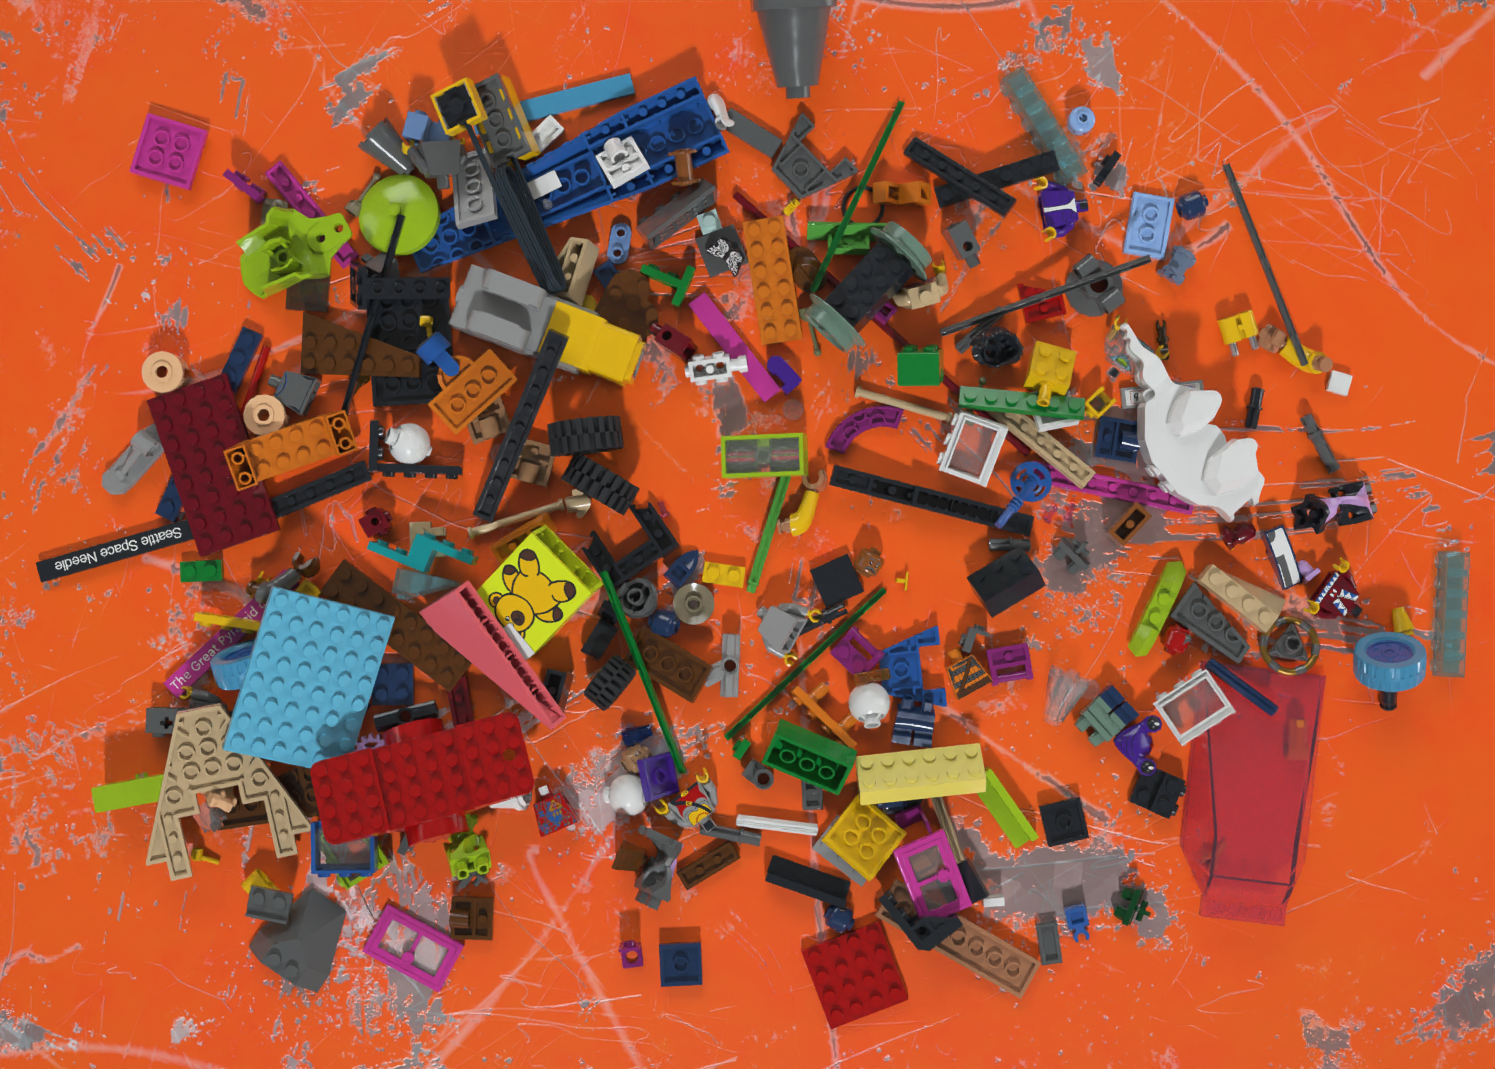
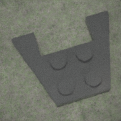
(802, 170)

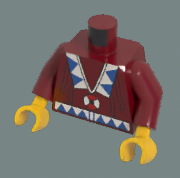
(1335, 595)

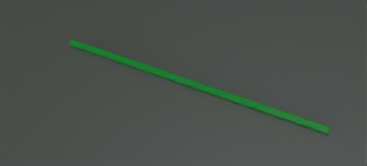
(857, 196)
(805, 664)
(643, 672)

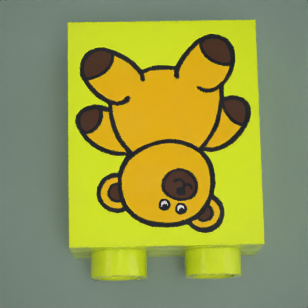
(539, 587)

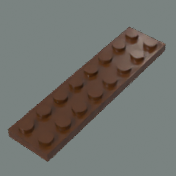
(409, 633)

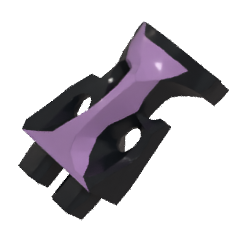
(1335, 509)

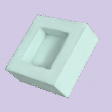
(709, 222)

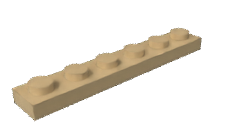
(1046, 447)

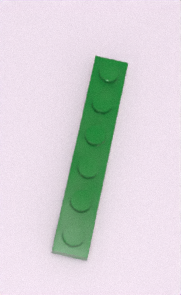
(1020, 403)

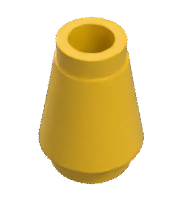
(1402, 622)

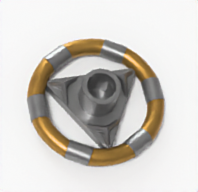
(1290, 646)

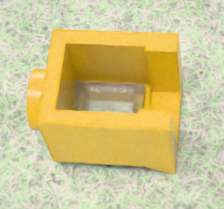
(1098, 404)

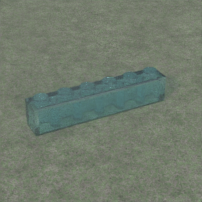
(1042, 125)
(1450, 614)

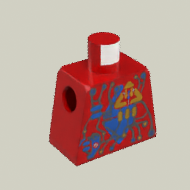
(553, 811)

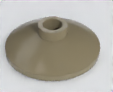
(682, 601)

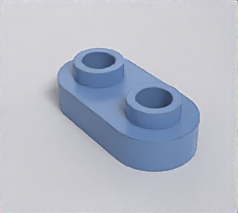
(619, 243)

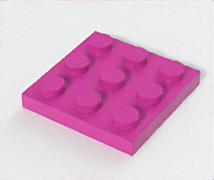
(169, 151)

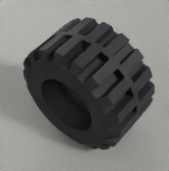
(610, 682)

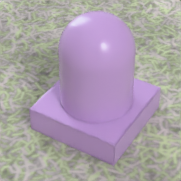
(1307, 570)

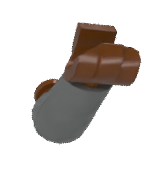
(285, 580)

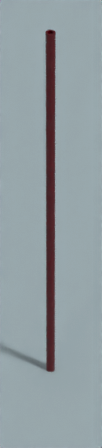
(886, 328)

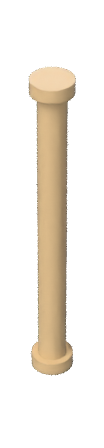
(903, 404)
(516, 518)

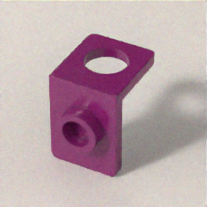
(912, 816)
(627, 946)

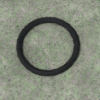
(843, 206)

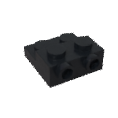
(1158, 793)

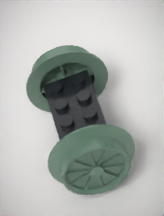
(868, 286)

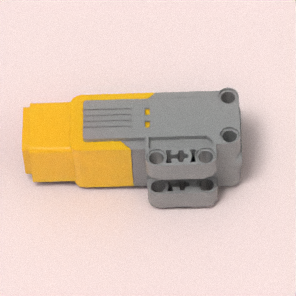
(521, 314)

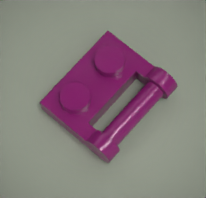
(851, 657)
(1008, 657)

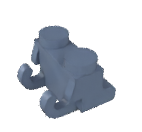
(1178, 265)

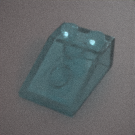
(418, 584)

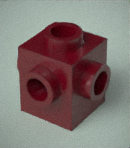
(369, 524)

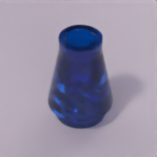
(636, 734)

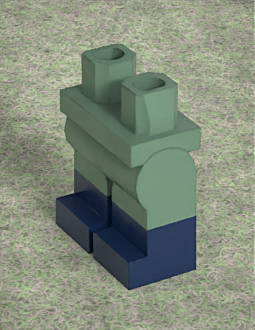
(1105, 715)

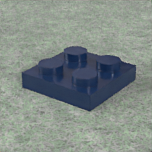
(394, 684)
(680, 964)

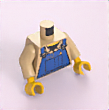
(923, 292)

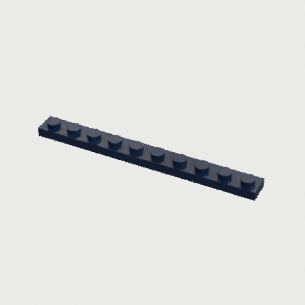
(236, 368)

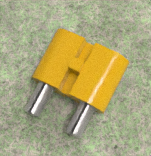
(1237, 328)

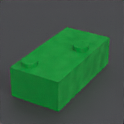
(809, 757)

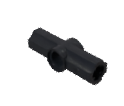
(393, 718)

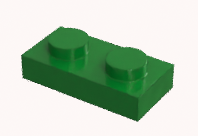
(201, 571)

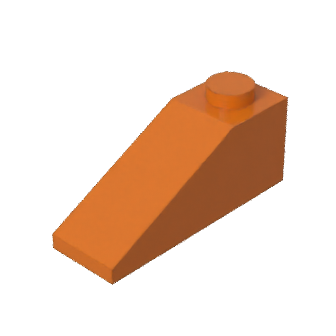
(506, 546)

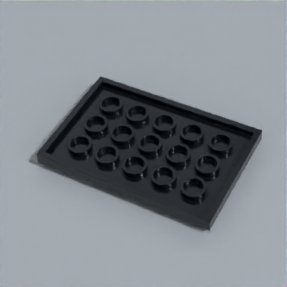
(400, 326)

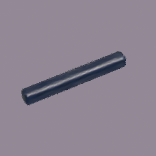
(1241, 687)

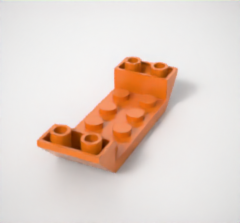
(289, 448)

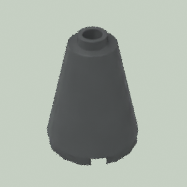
(385, 146)

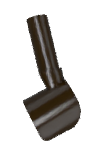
(362, 381)

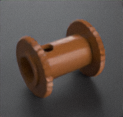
(684, 167)

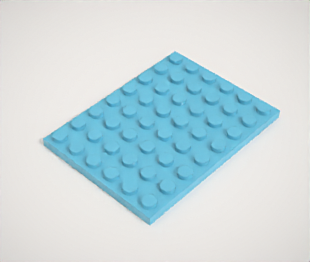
(307, 679)

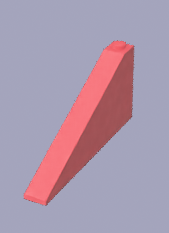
(476, 634)

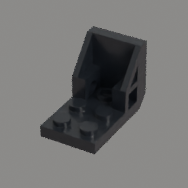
(934, 928)

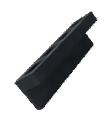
(807, 881)

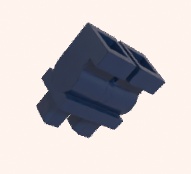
(915, 719)

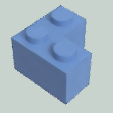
(422, 129)

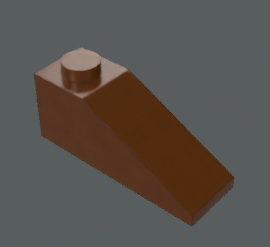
(629, 857)

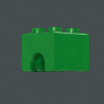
(920, 366)

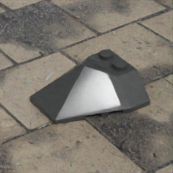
(305, 945)

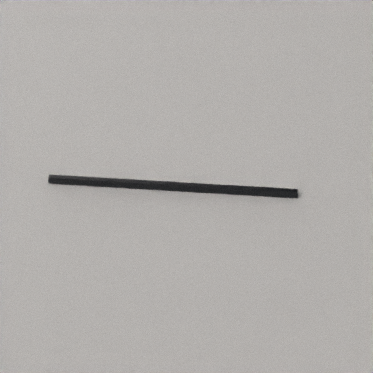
(372, 316)

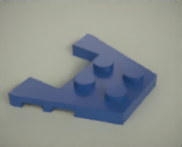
(905, 668)

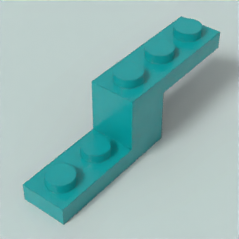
(423, 551)

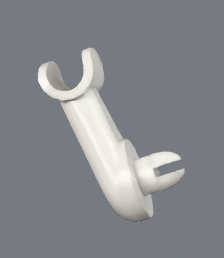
(717, 104)

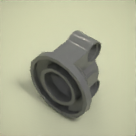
(1087, 301)

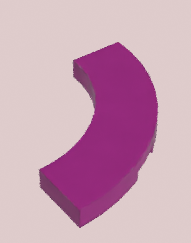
(861, 421)

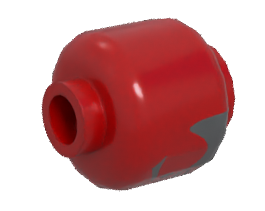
(1175, 639)

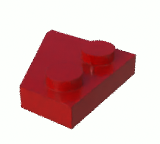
(1043, 310)

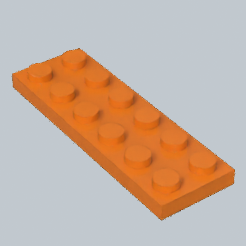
(772, 280)

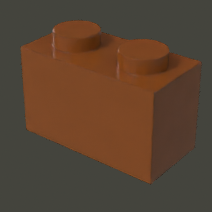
(1128, 524)

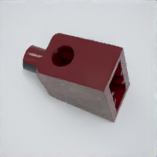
(678, 344)

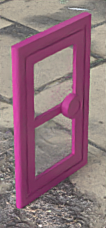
(932, 876)
(413, 948)

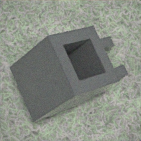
(375, 265)

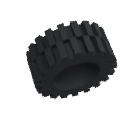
(585, 435)
(600, 483)

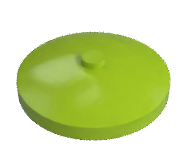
(401, 196)

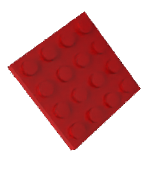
(854, 974)

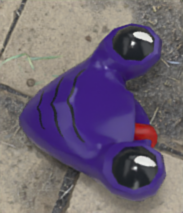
(1137, 743)

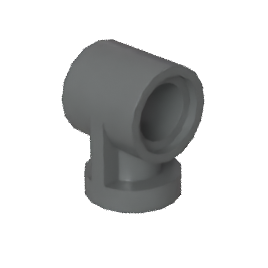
(752, 772)

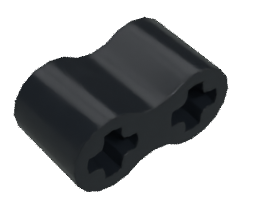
(599, 639)

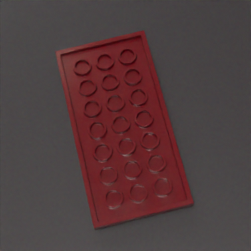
(194, 432)

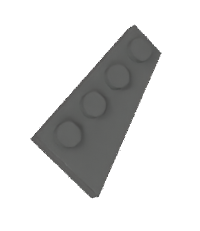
(1204, 620)

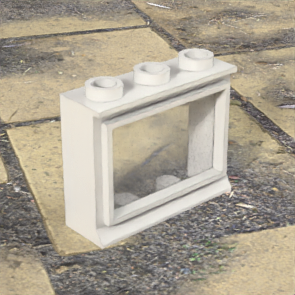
(972, 447)
(1194, 706)

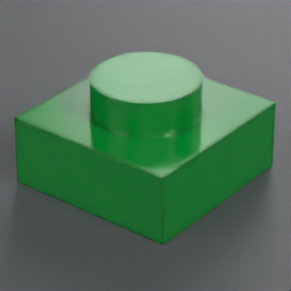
(740, 748)

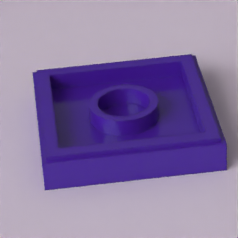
(658, 776)

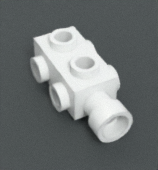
(710, 369)

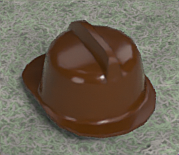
(805, 268)

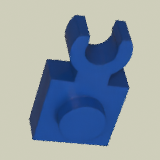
(1076, 919)

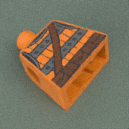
(965, 674)

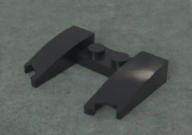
(658, 546)

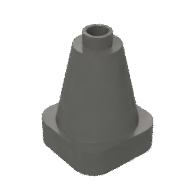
(794, 40)

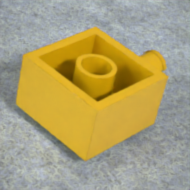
(1049, 371)

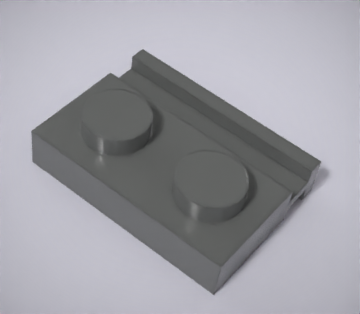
(269, 904)

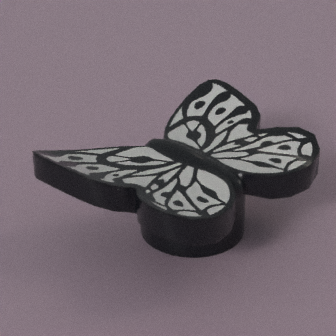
(730, 252)

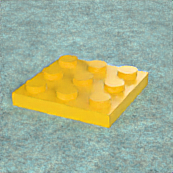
(864, 837)

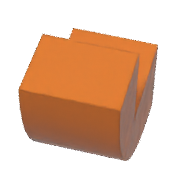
(903, 194)

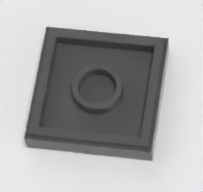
(716, 265)

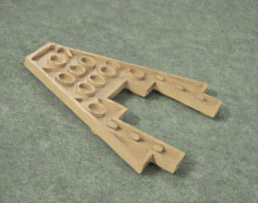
(201, 765)

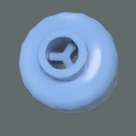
(1076, 125)

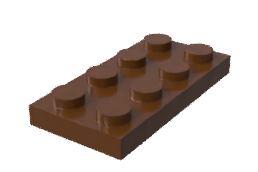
(671, 664)

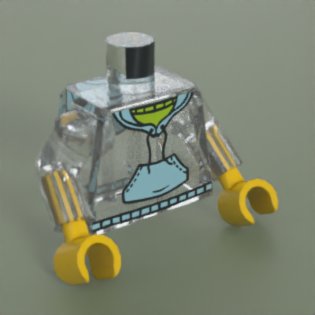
(1116, 355)

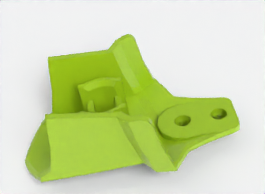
(290, 250)

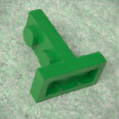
(671, 280)

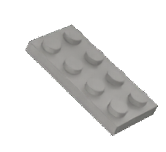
(473, 193)

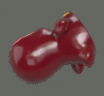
(1239, 534)

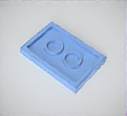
(1148, 225)

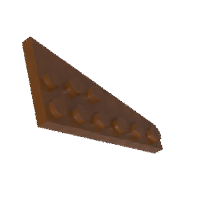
(334, 349)
(295, 781)

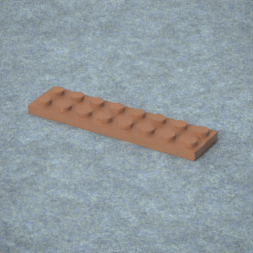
(975, 949)

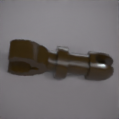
(1162, 338)

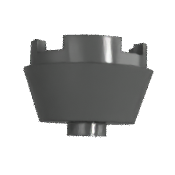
(638, 598)

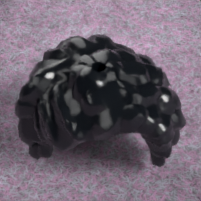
(996, 347)

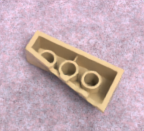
(1245, 599)

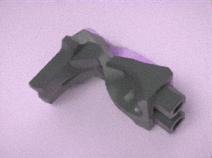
(656, 877)

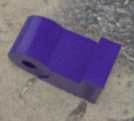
(779, 367)

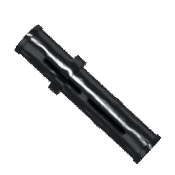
(826, 617)

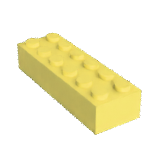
(920, 774)

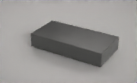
(1048, 942)

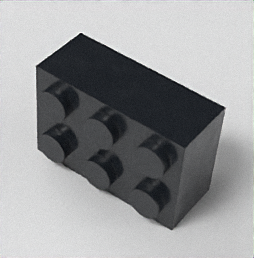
(1006, 581)

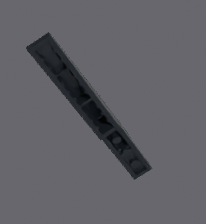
(928, 499)

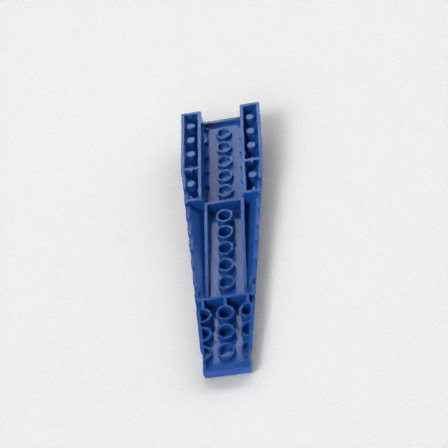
(658, 126)

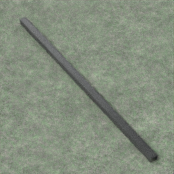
(1265, 265)
(1046, 295)

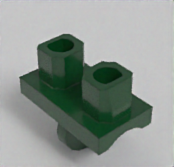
(1134, 897)

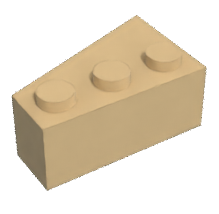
(577, 263)

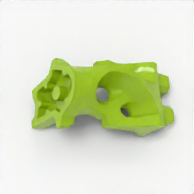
(464, 858)

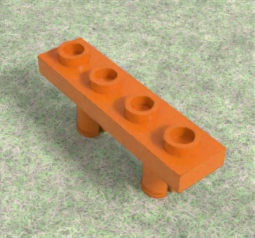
(829, 726)

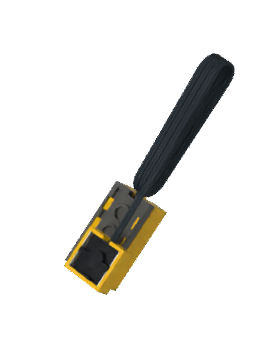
(506, 138)

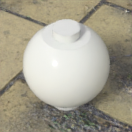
(408, 443)
(869, 704)
(626, 795)

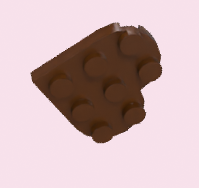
(627, 303)

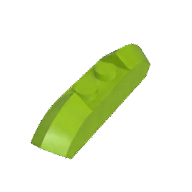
(1157, 608)

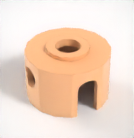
(174, 378)
(276, 420)

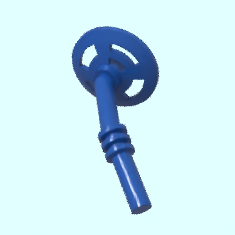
(1027, 488)

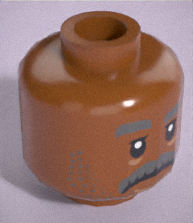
(868, 562)

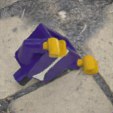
(1058, 208)

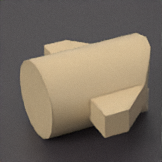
(578, 503)

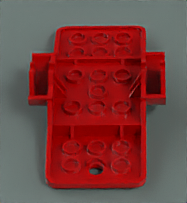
(422, 780)

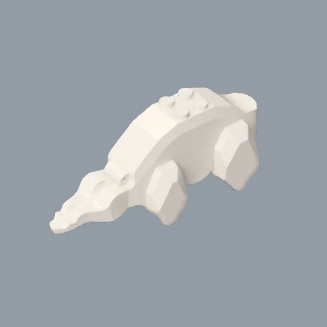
(1182, 447)

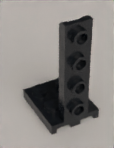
(365, 288)
(376, 454)

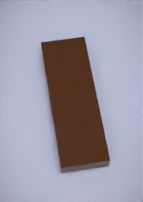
(708, 864)

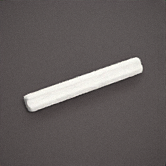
(777, 824)

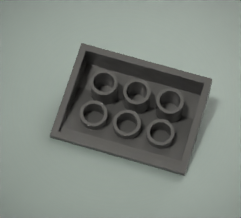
(677, 213)

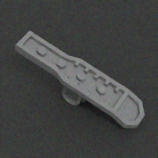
(134, 462)

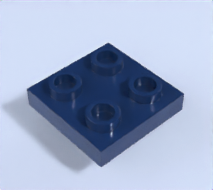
(1116, 440)

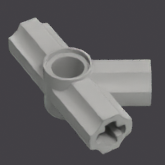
(729, 679)

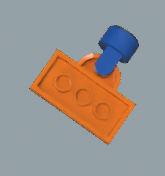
(465, 384)

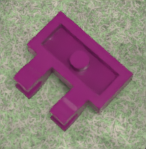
(240, 182)

